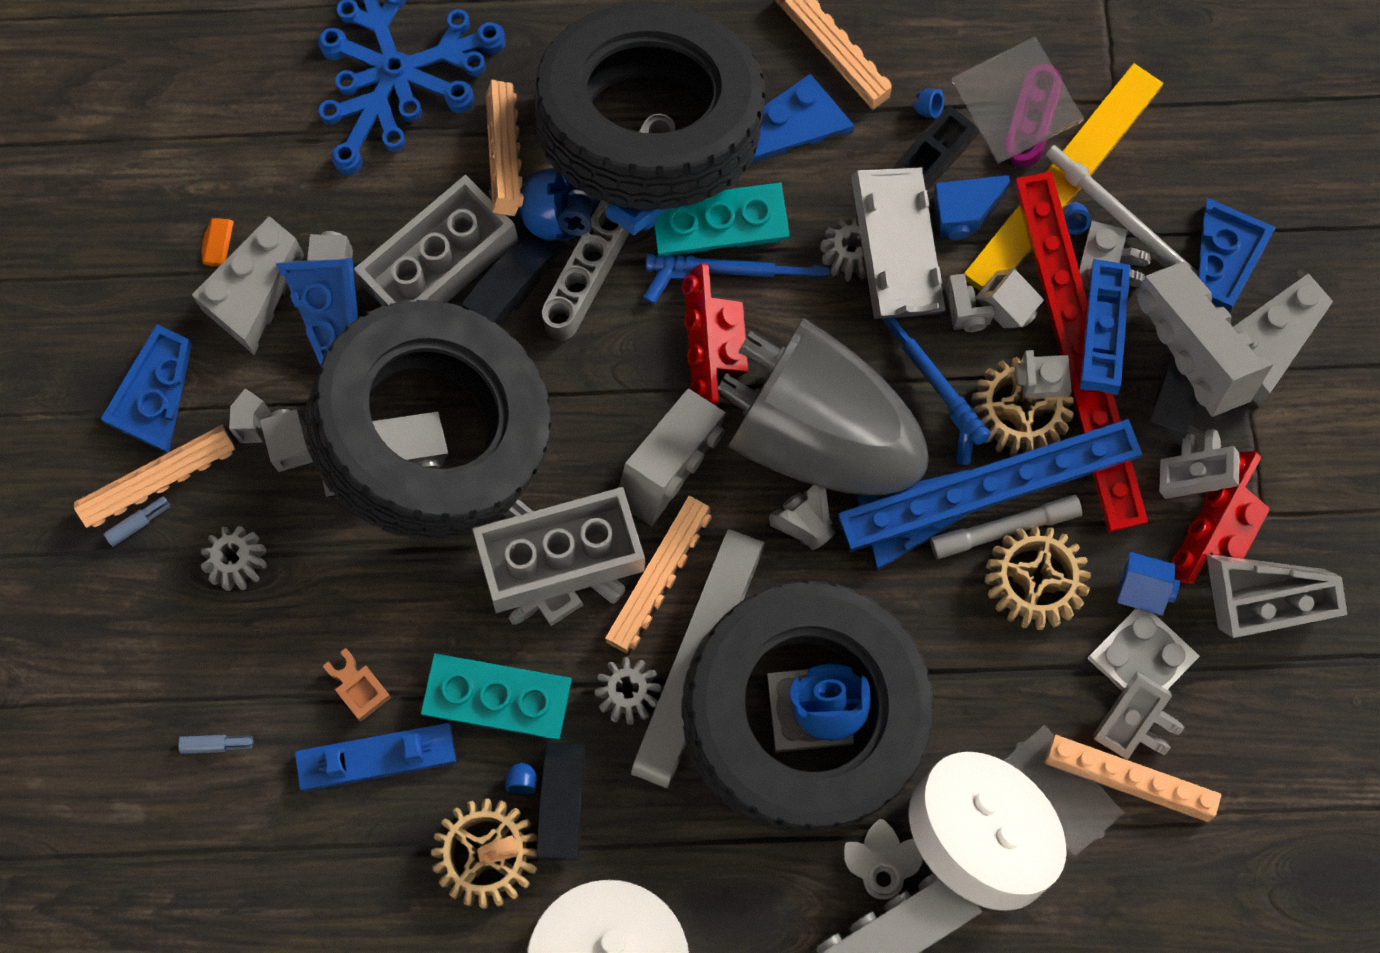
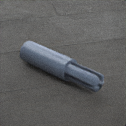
(136, 521)
(213, 743)

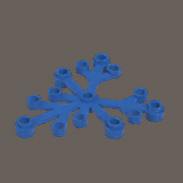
(375, 104)

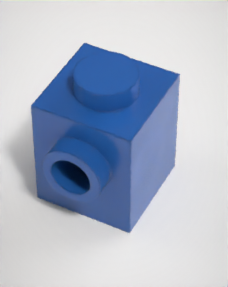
(1147, 584)

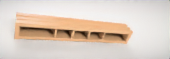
(838, 50)
(503, 148)
(154, 477)
(659, 575)
(1132, 778)

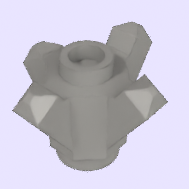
(805, 517)

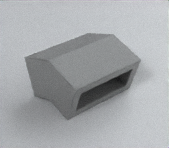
(246, 417)

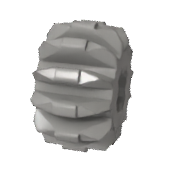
(836, 249)
(244, 547)
(639, 682)

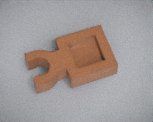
(359, 688)

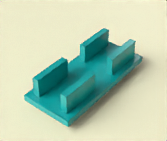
(726, 220)
(496, 696)

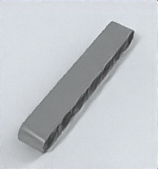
(587, 272)
(723, 590)

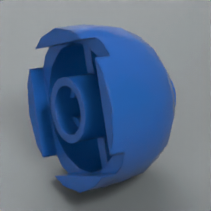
(543, 203)
(830, 702)

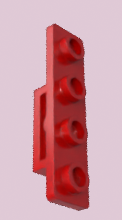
(714, 334)
(1223, 525)

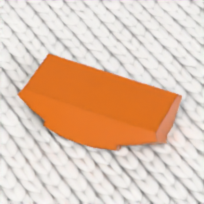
(216, 242)

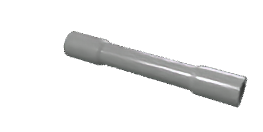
(964, 539)

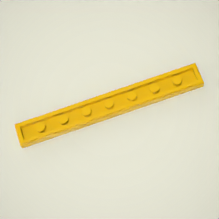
(1090, 148)

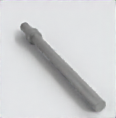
(1078, 175)

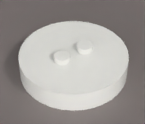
(987, 831)
(608, 919)

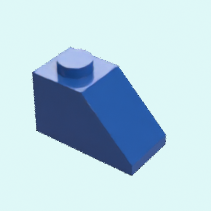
(966, 204)

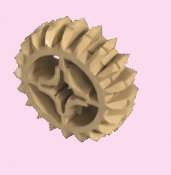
(1024, 437)
(1053, 581)
(473, 868)

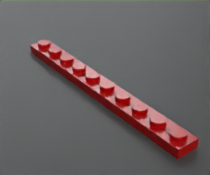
(1067, 310)

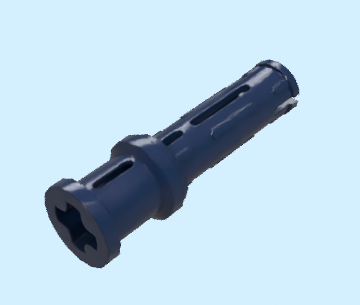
(576, 217)

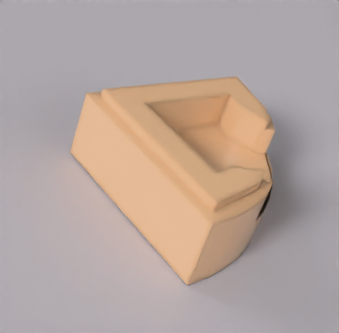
(498, 850)

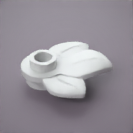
(883, 854)

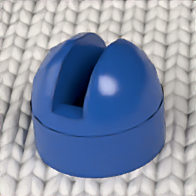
(929, 103)
(1075, 223)
(521, 780)

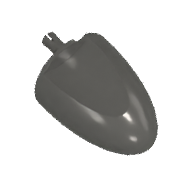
(825, 417)

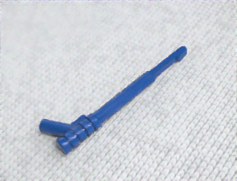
(678, 267)
(962, 415)

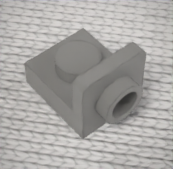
(962, 306)
(1043, 376)

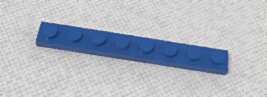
(989, 485)

